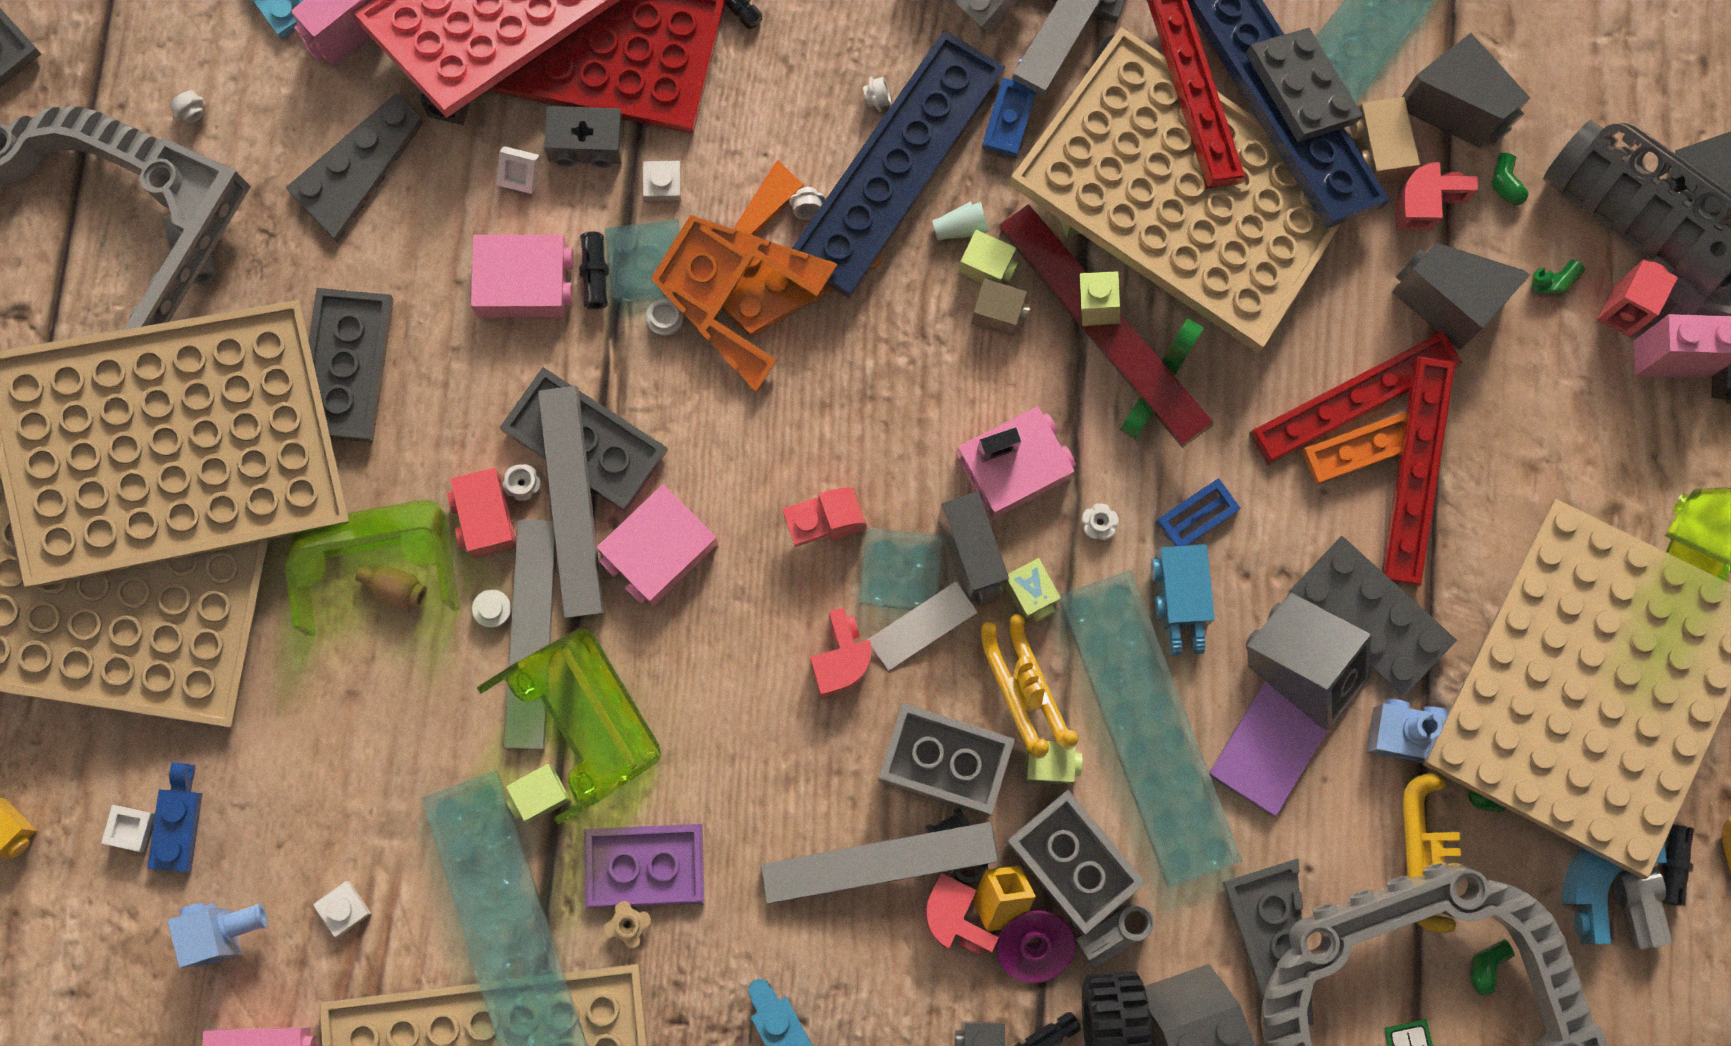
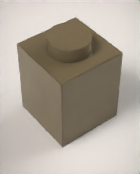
(1000, 307)

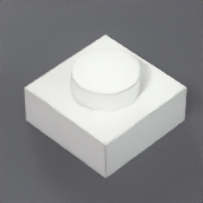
(517, 170)
(661, 180)
(128, 828)
(342, 909)

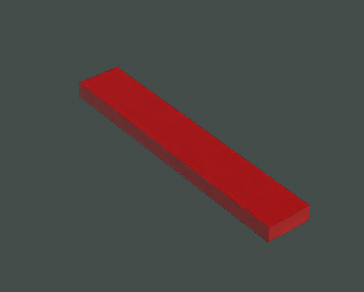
(1197, 93)
(1347, 401)
(1418, 470)

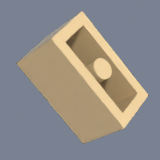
(1386, 139)

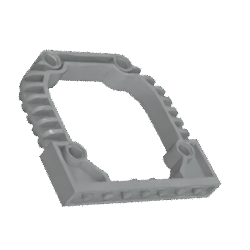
(198, 193)
(1412, 900)

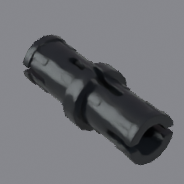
(593, 270)
(1678, 864)

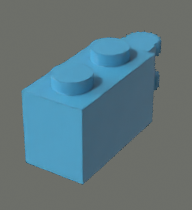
(1183, 594)
(775, 1017)

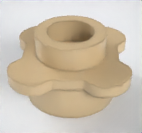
(638, 920)

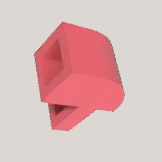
(1421, 197)
(831, 514)
(845, 666)
(945, 916)

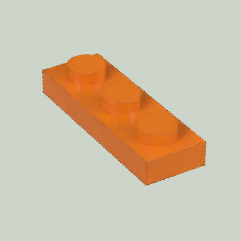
(1355, 449)

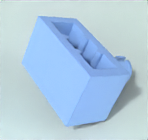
(1404, 731)
(211, 934)

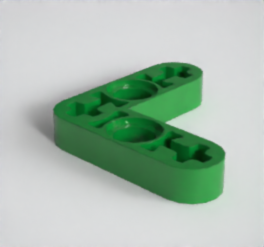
(1173, 360)

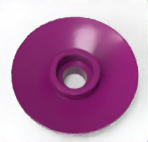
(1037, 960)

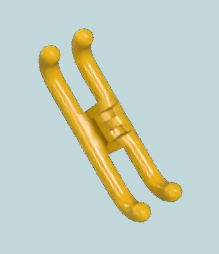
(1025, 689)
(1426, 848)

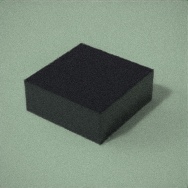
(999, 444)

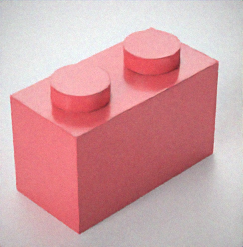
(1637, 297)
(482, 513)

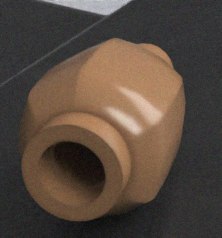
(393, 586)

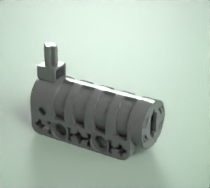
(1648, 209)

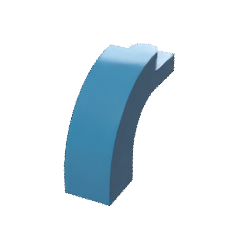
(1588, 887)

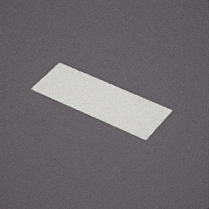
(922, 625)

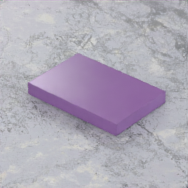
(1267, 750)
(644, 866)

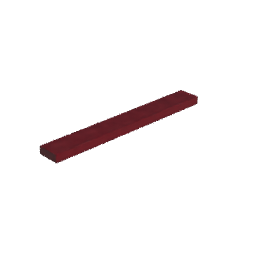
(1118, 342)

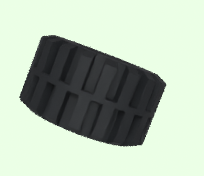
(1115, 1010)

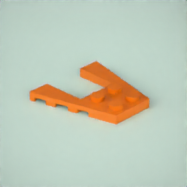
(704, 271)
(764, 293)

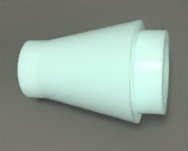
(961, 222)

